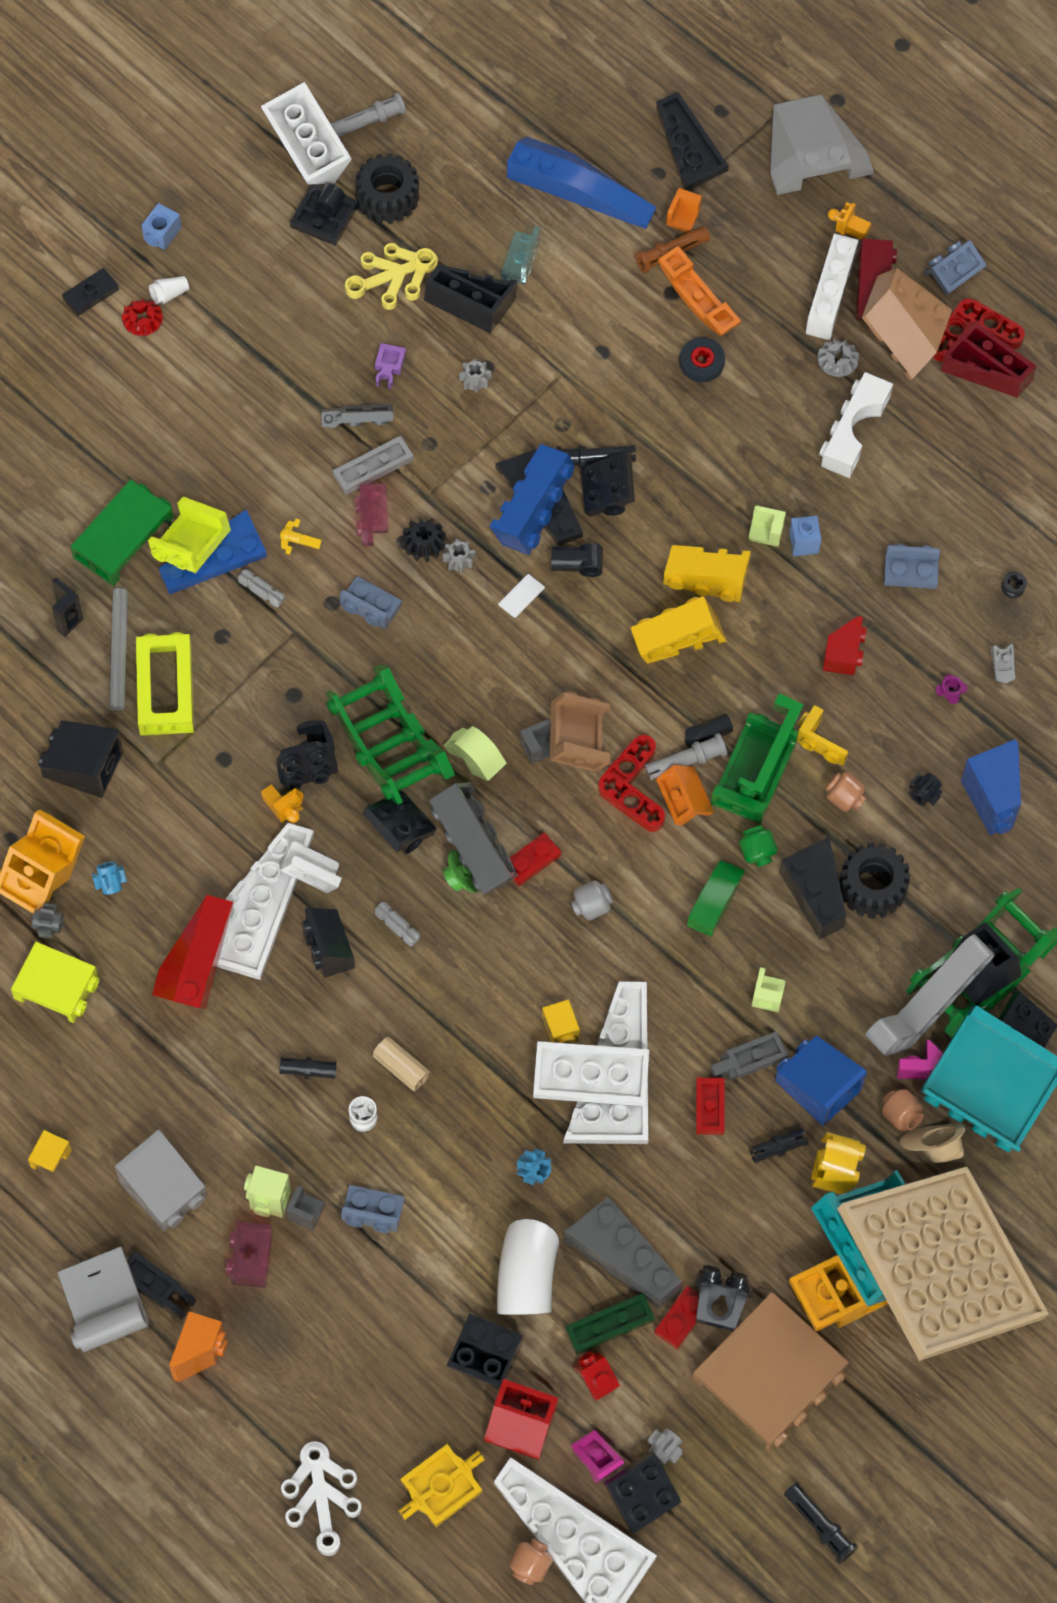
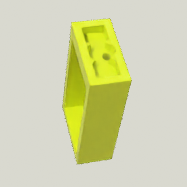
(165, 723)

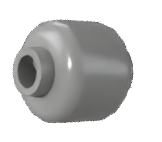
(592, 900)

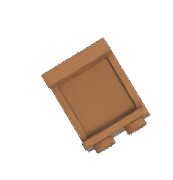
(578, 732)

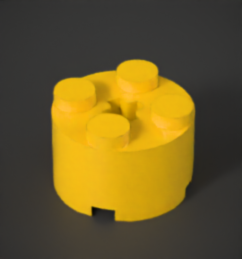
(837, 1163)

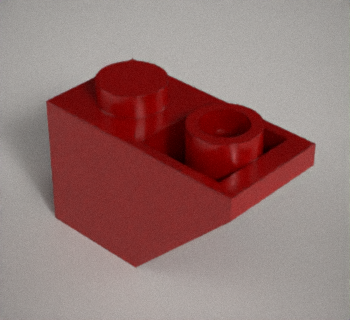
(843, 650)

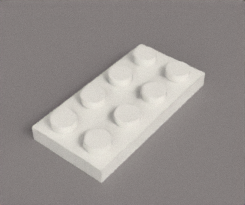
(591, 1073)

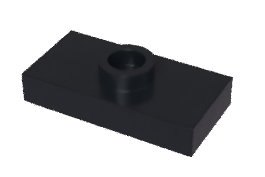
(90, 292)

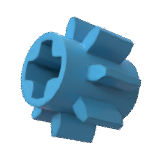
(109, 877)
(534, 1166)

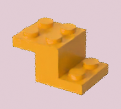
(40, 862)
(830, 1295)

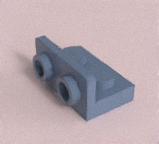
(956, 266)
(911, 566)
(370, 602)
(372, 1209)

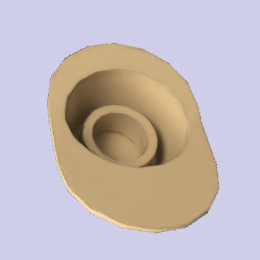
(938, 1142)

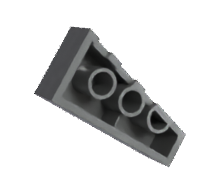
(473, 837)
(619, 1248)

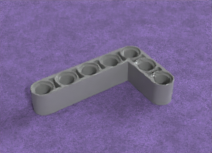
(903, 1030)

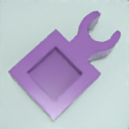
(389, 362)

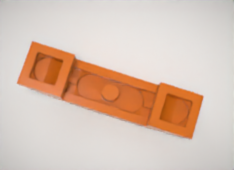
(696, 294)

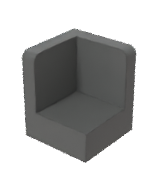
(536, 741)
(304, 1209)

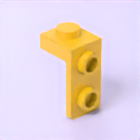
(812, 742)

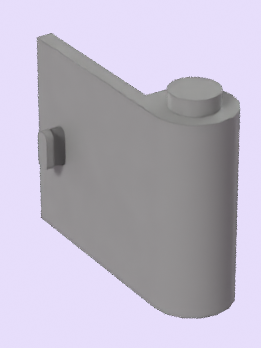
(104, 1303)

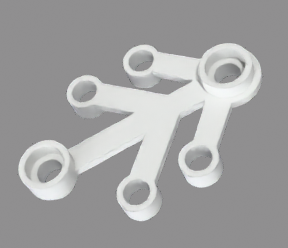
(320, 1492)

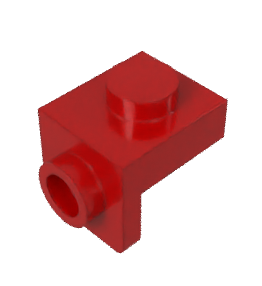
(596, 1374)

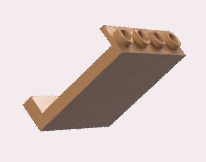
(772, 1371)

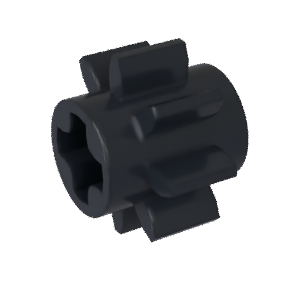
(925, 789)

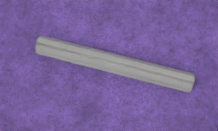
(118, 649)

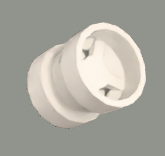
(363, 1107)

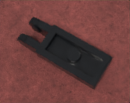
(158, 1285)

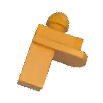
(848, 222)
(284, 807)

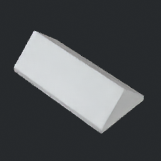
(307, 135)

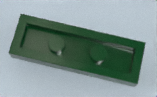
(609, 1323)

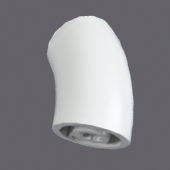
(527, 1268)

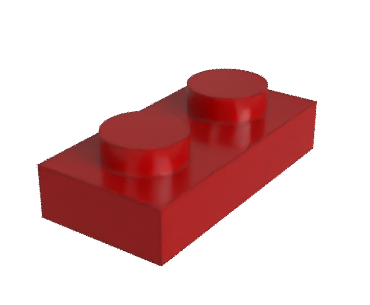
(534, 858)
(710, 1106)
(679, 1319)

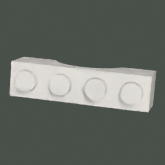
(831, 286)
(868, 400)

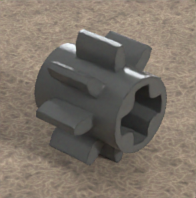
(47, 920)

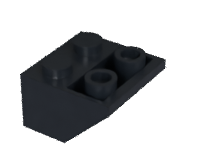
(327, 941)
(999, 972)
(485, 1351)

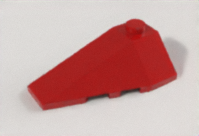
(193, 960)

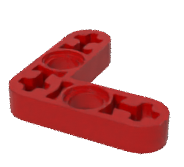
(965, 321)
(624, 780)

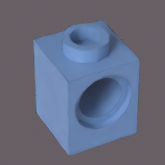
(161, 217)
(804, 536)

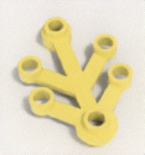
(394, 272)

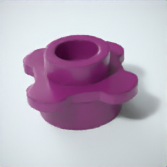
(951, 682)

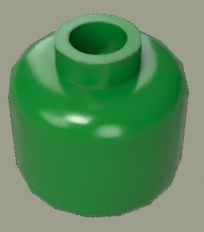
(758, 846)

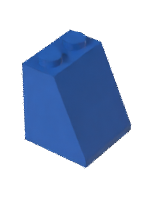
(994, 786)
(820, 1079)

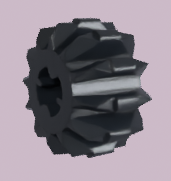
(424, 548)

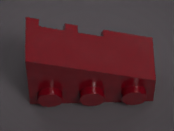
(875, 259)
(988, 362)

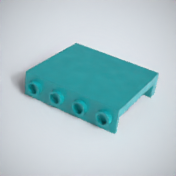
(992, 1079)
(842, 1240)

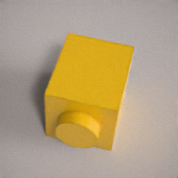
(561, 1023)

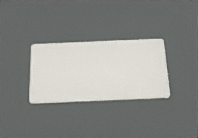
(521, 595)

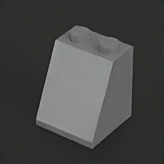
(161, 1181)

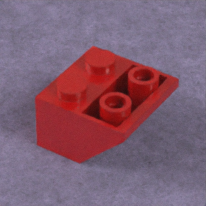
(521, 1419)

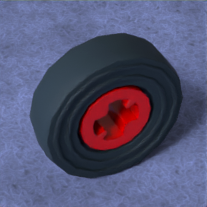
(704, 348)

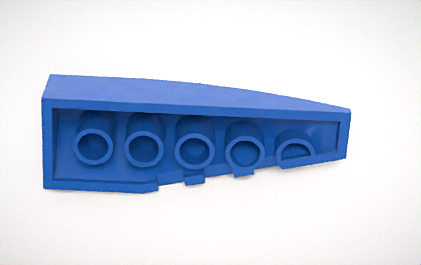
(576, 181)

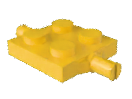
(441, 1485)

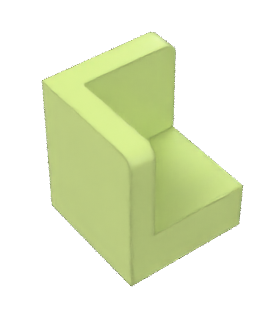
(767, 526)
(768, 992)

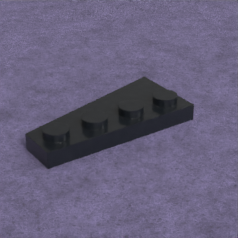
(690, 145)
(563, 523)

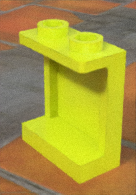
(191, 536)
(55, 981)

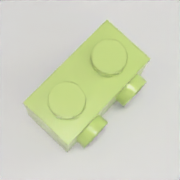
(267, 1192)

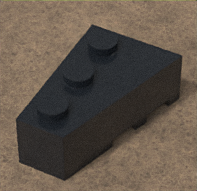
(470, 297)
(816, 886)

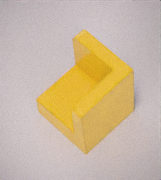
(49, 1151)

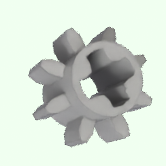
(475, 375)
(459, 556)
(665, 1446)

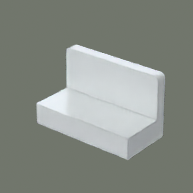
(311, 867)

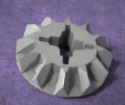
(845, 365)

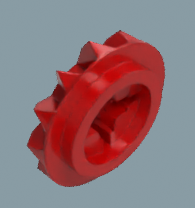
(144, 326)

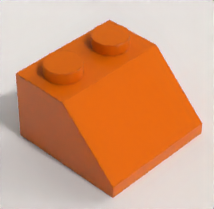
(198, 1346)

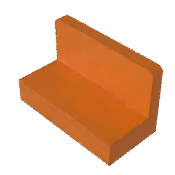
(684, 793)

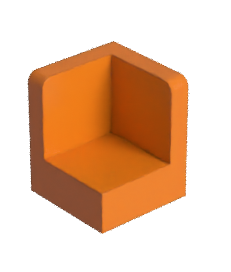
(684, 210)

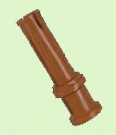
(649, 258)

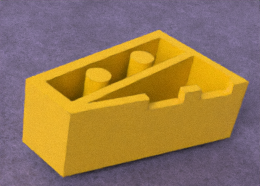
(706, 572)
(677, 629)

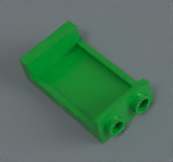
(120, 531)
(792, 710)
(747, 763)

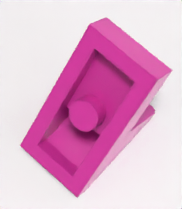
(916, 1068)
(597, 1456)

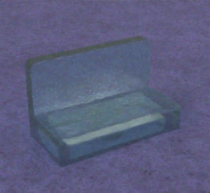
(521, 256)

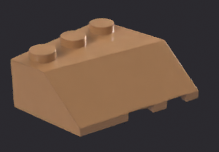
(906, 319)

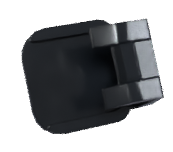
(309, 760)
(711, 1285)

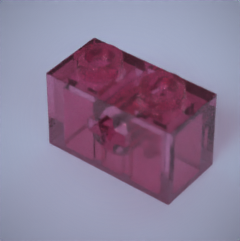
(251, 1271)

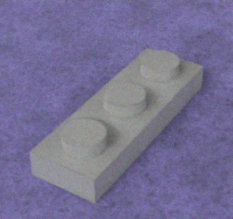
(373, 465)

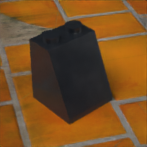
(82, 756)

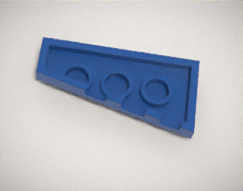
(236, 550)

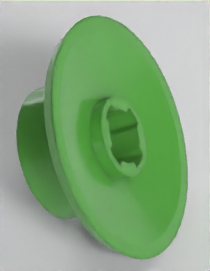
(457, 875)

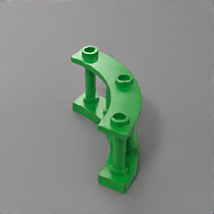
(412, 731)
(1044, 941)

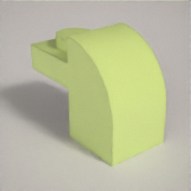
(477, 752)

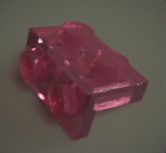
(373, 510)

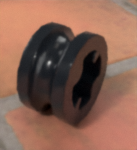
(1008, 589)

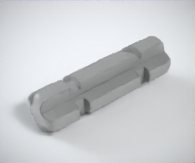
(261, 588)
(397, 923)

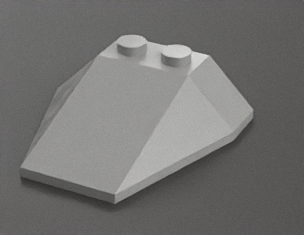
(812, 142)

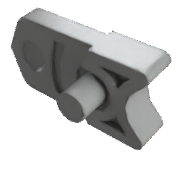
(1003, 663)

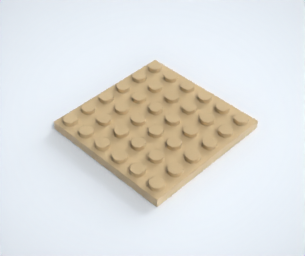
(942, 1262)

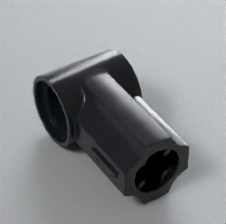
(585, 560)

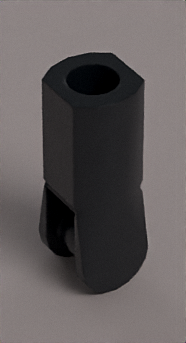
(707, 729)

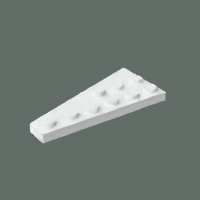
(260, 907)
(617, 1122)
(587, 1550)

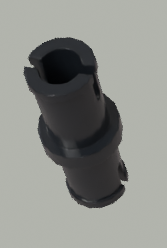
(307, 1067)
(778, 1145)

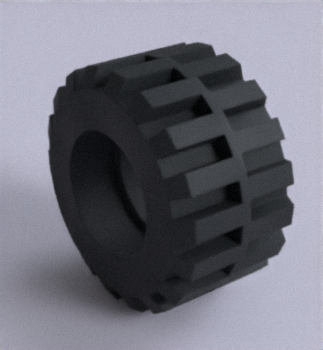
(387, 205)
(874, 860)

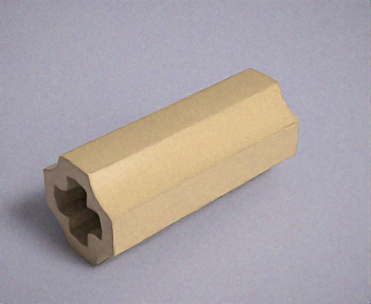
(401, 1064)

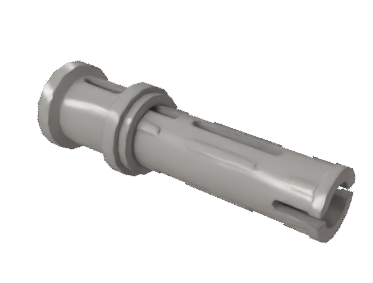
(378, 112)
(696, 754)

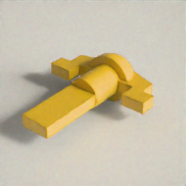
(288, 535)

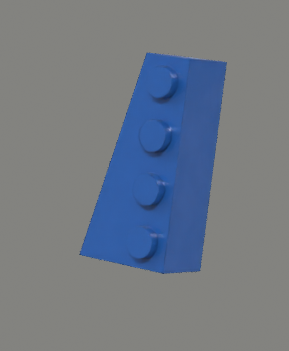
(533, 500)

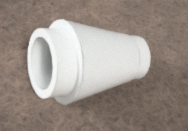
(167, 289)

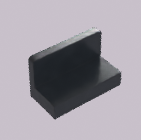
(67, 609)

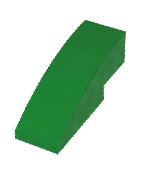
(715, 898)

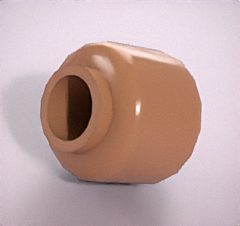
(845, 791)
(902, 1110)
(531, 1562)

